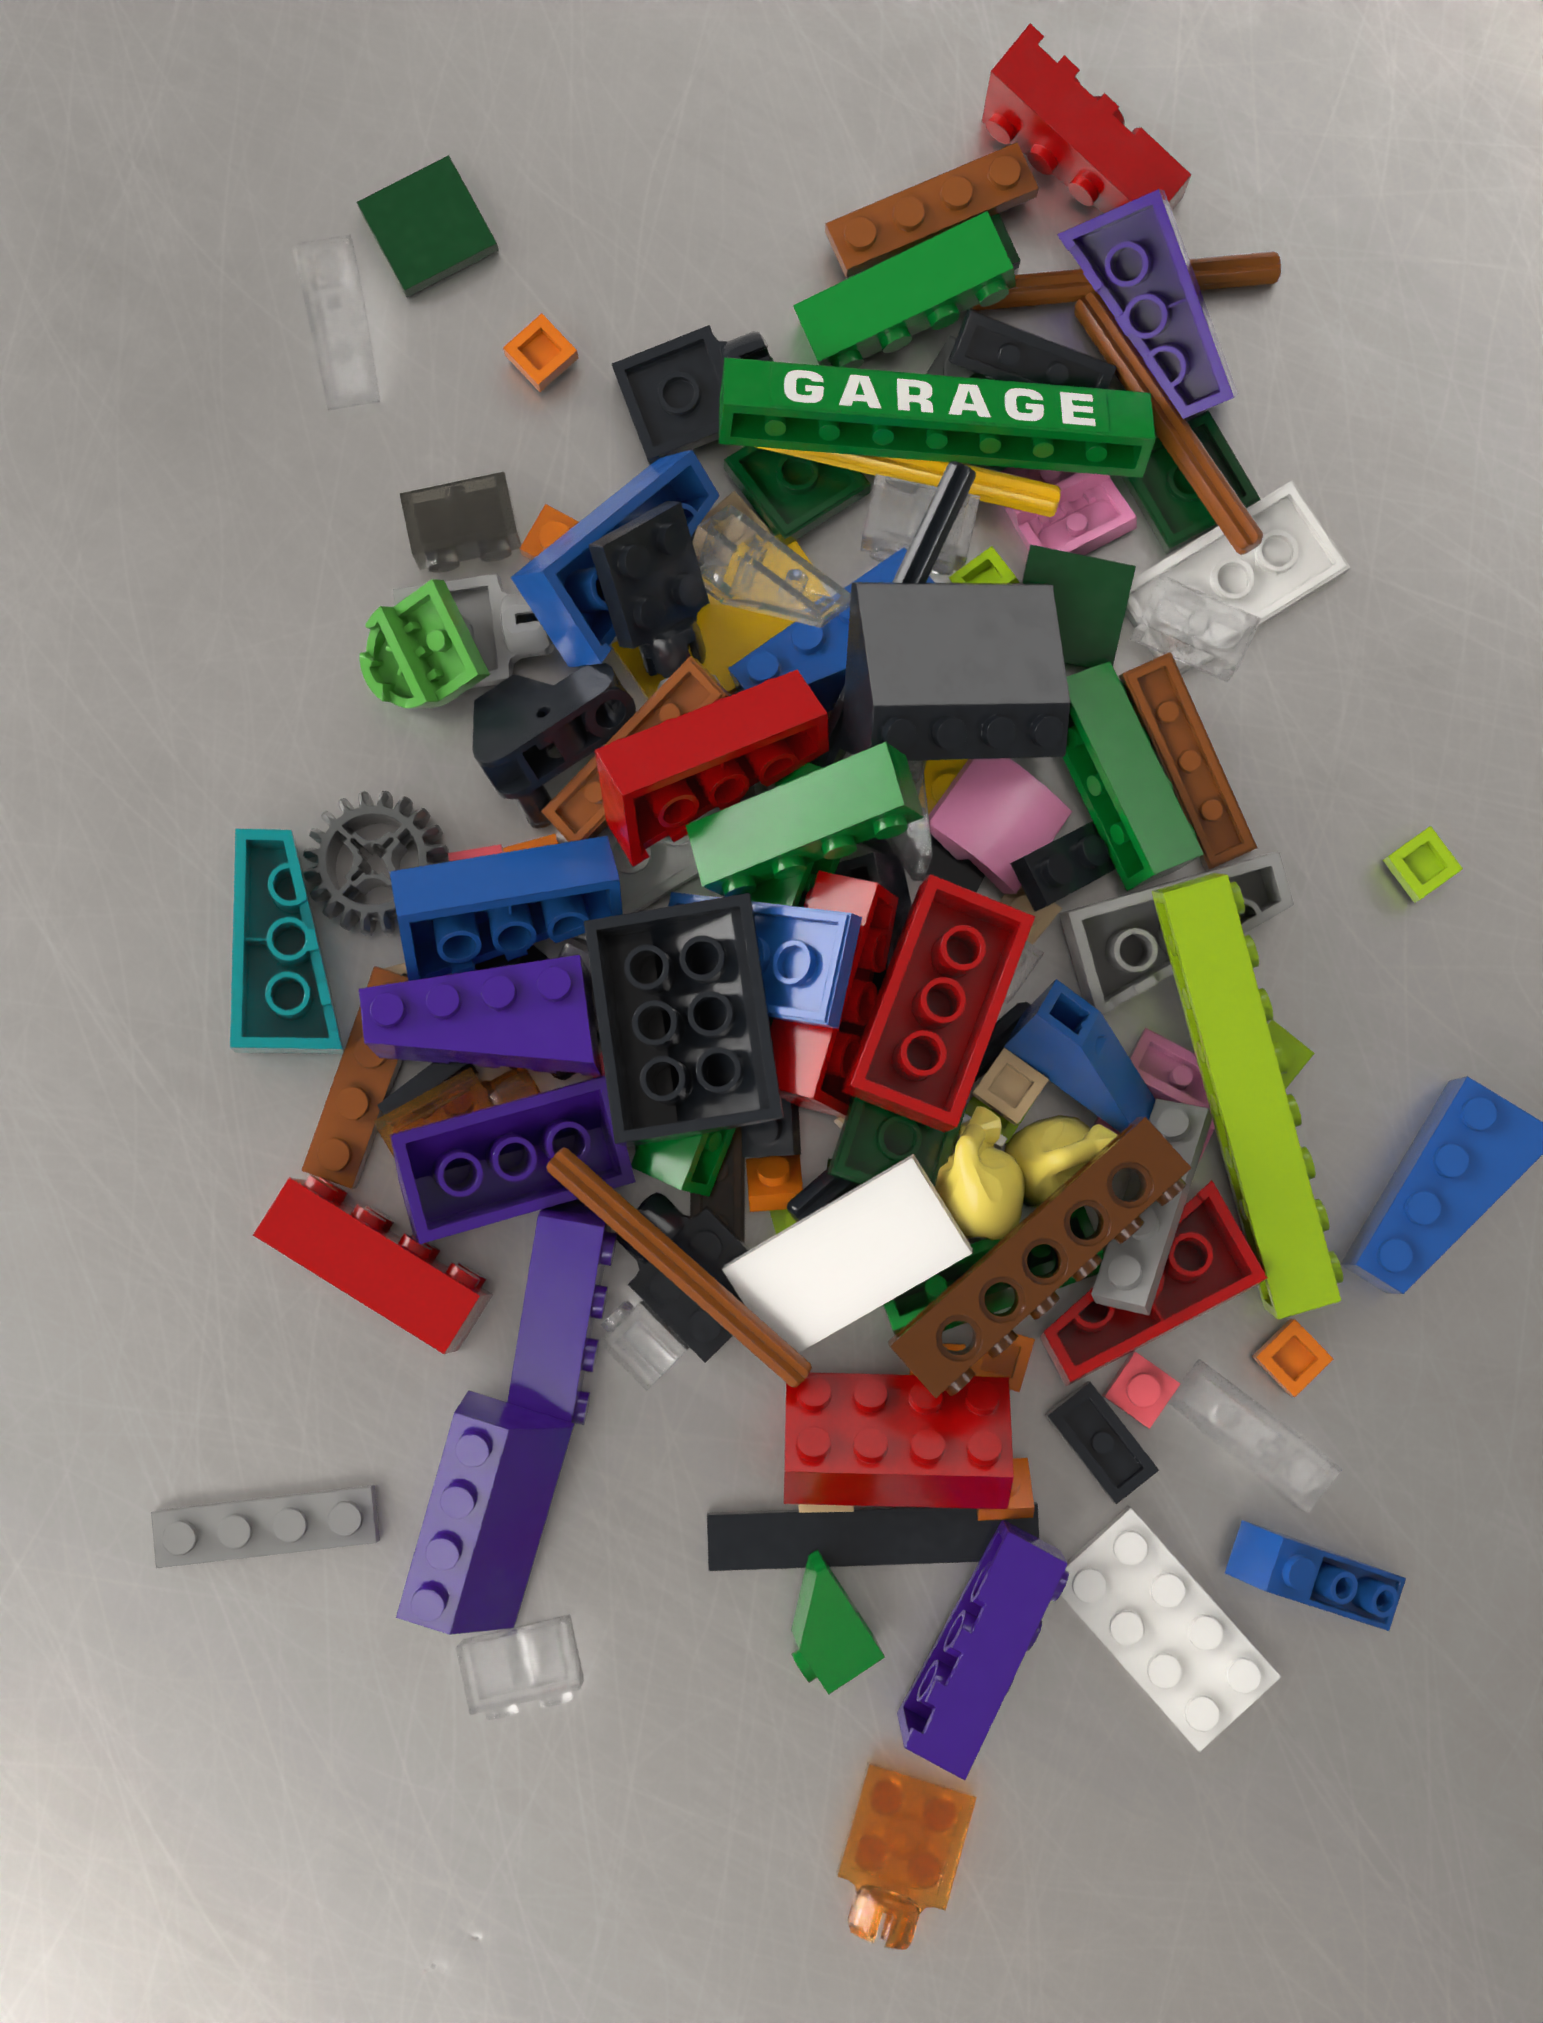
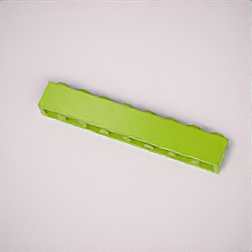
(1247, 1093)

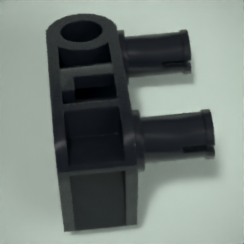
(526, 718)

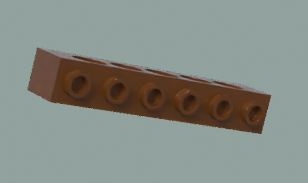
(1160, 1174)

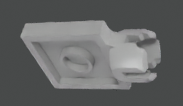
(498, 623)

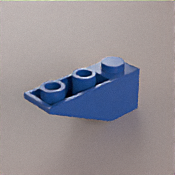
(1081, 1056)
(1314, 1576)

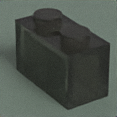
(461, 522)

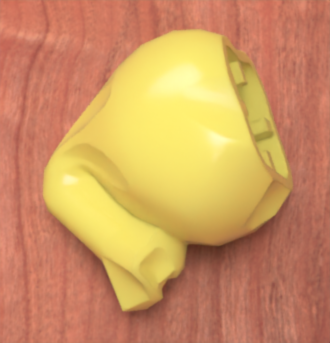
(1053, 1152)
(981, 1182)

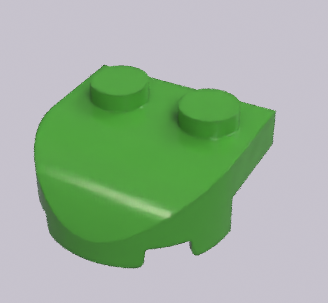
(421, 651)

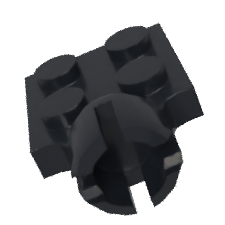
(678, 388)
(653, 587)
(708, 1244)

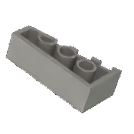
(1120, 941)

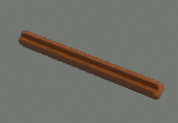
(1209, 271)
(1170, 426)
(679, 1267)

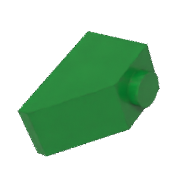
(830, 1630)

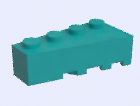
(277, 963)

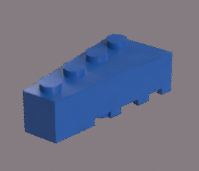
(563, 580)
(813, 650)
(501, 904)
(1449, 1177)

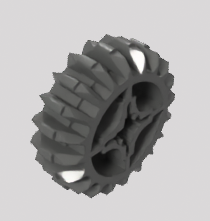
(358, 881)

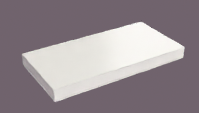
(1280, 572)
(849, 1256)

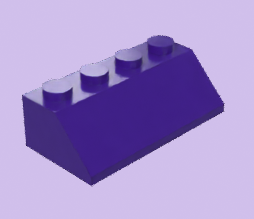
(496, 1159)
(484, 1517)

